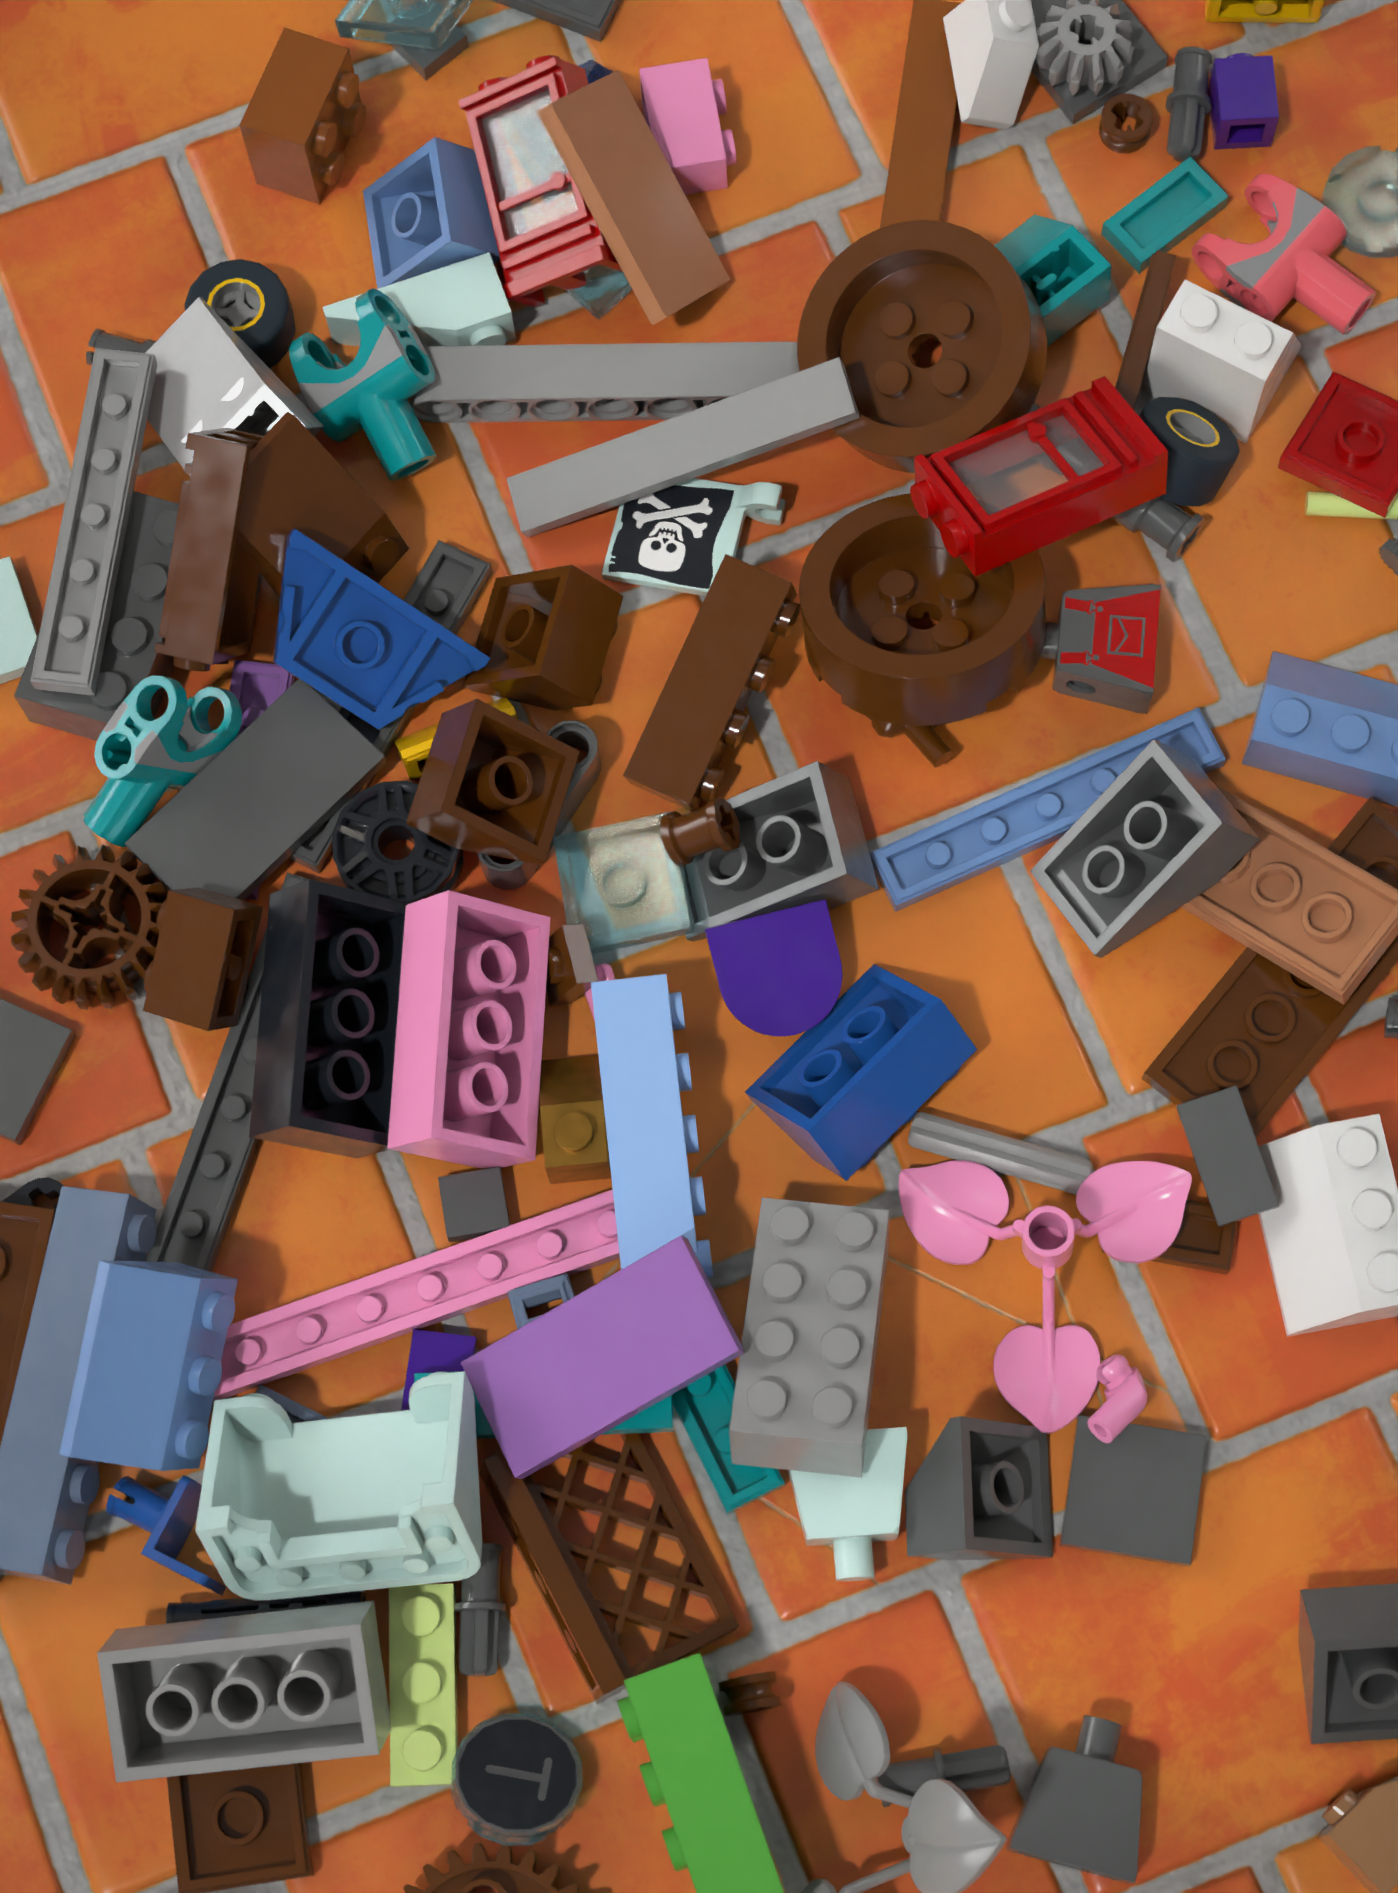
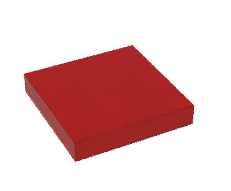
(1348, 445)

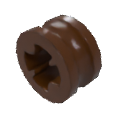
(1122, 106)
(749, 1694)

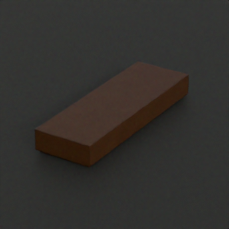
(1144, 326)

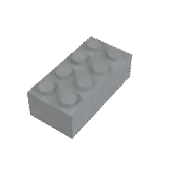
(810, 1338)
(245, 1691)

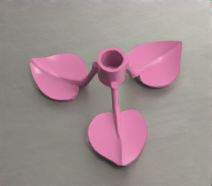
(1129, 1204)

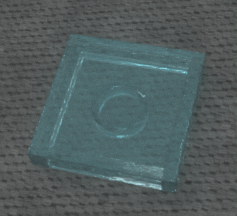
(401, 21)
(622, 885)

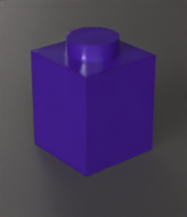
(1243, 101)

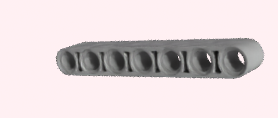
(593, 380)

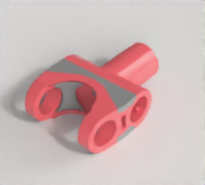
(1289, 261)

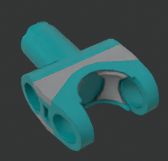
(373, 387)
(152, 754)

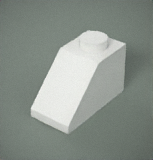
(991, 58)

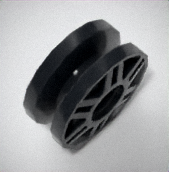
(365, 830)

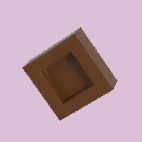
(569, 965)

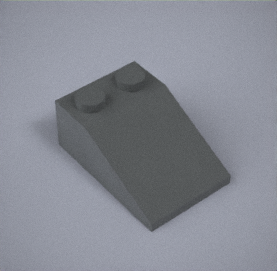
(795, 848)
(1143, 849)

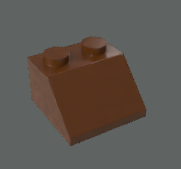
(546, 638)
(492, 784)

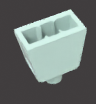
(855, 1509)

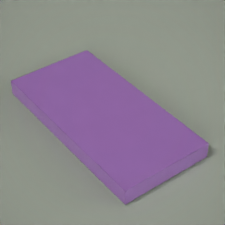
(602, 1357)

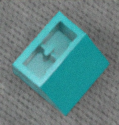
(1060, 269)

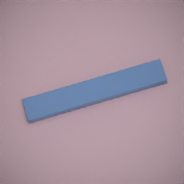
(1024, 816)

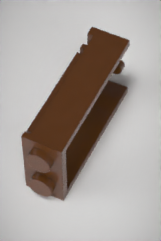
(210, 577)

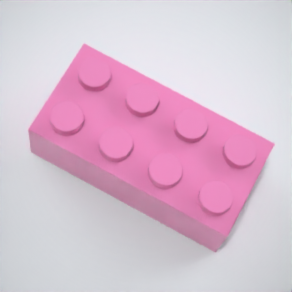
(469, 1032)

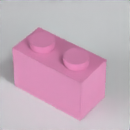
(683, 117)

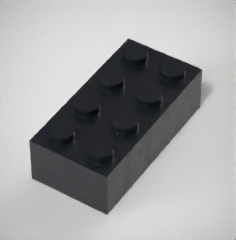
(328, 1019)

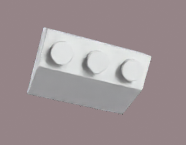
(1334, 1227)

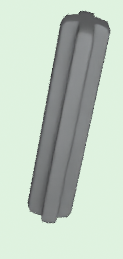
(998, 1152)

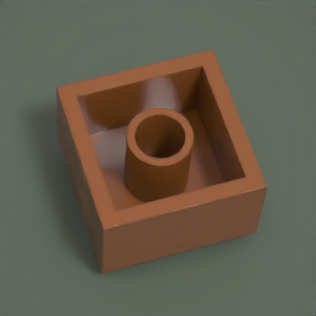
(303, 116)

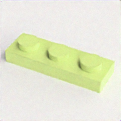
(422, 1684)

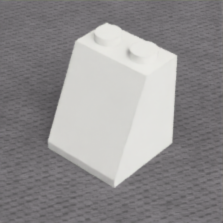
(1219, 358)

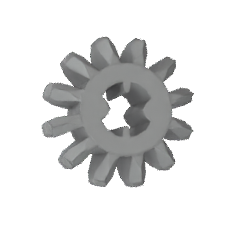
(1084, 45)

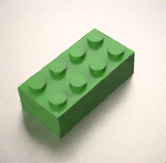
(698, 1780)

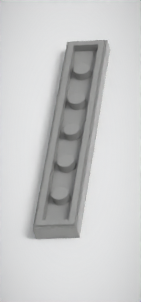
(683, 447)
(94, 522)

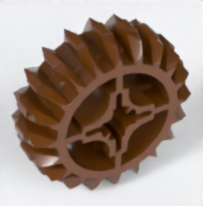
(52, 902)

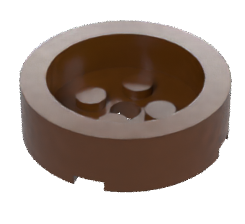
(894, 295)
(881, 574)

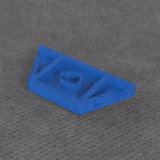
(360, 638)

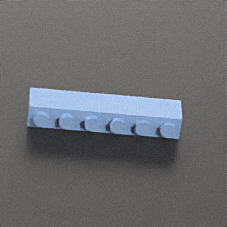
(645, 1116)

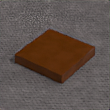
(239, 1828)

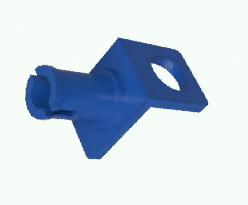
(167, 1521)

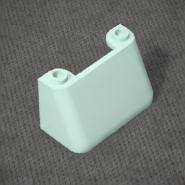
(343, 1496)

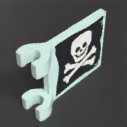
(684, 531)

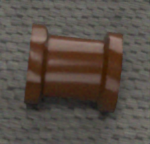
(700, 831)

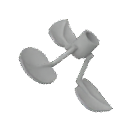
(943, 1829)

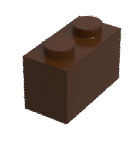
(201, 958)

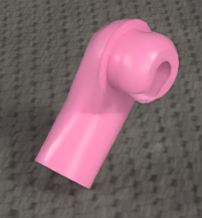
(1124, 1396)

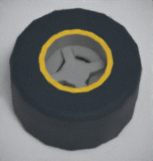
(246, 292)
(1198, 449)

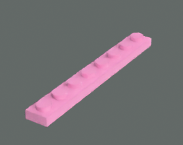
(417, 1294)

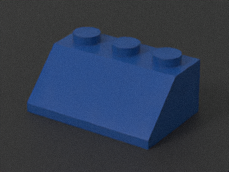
(862, 1070)

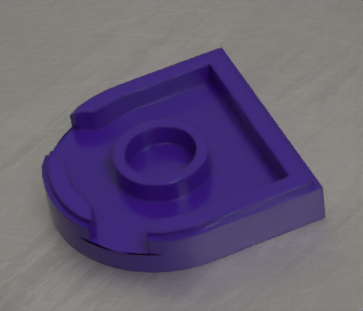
(778, 968)

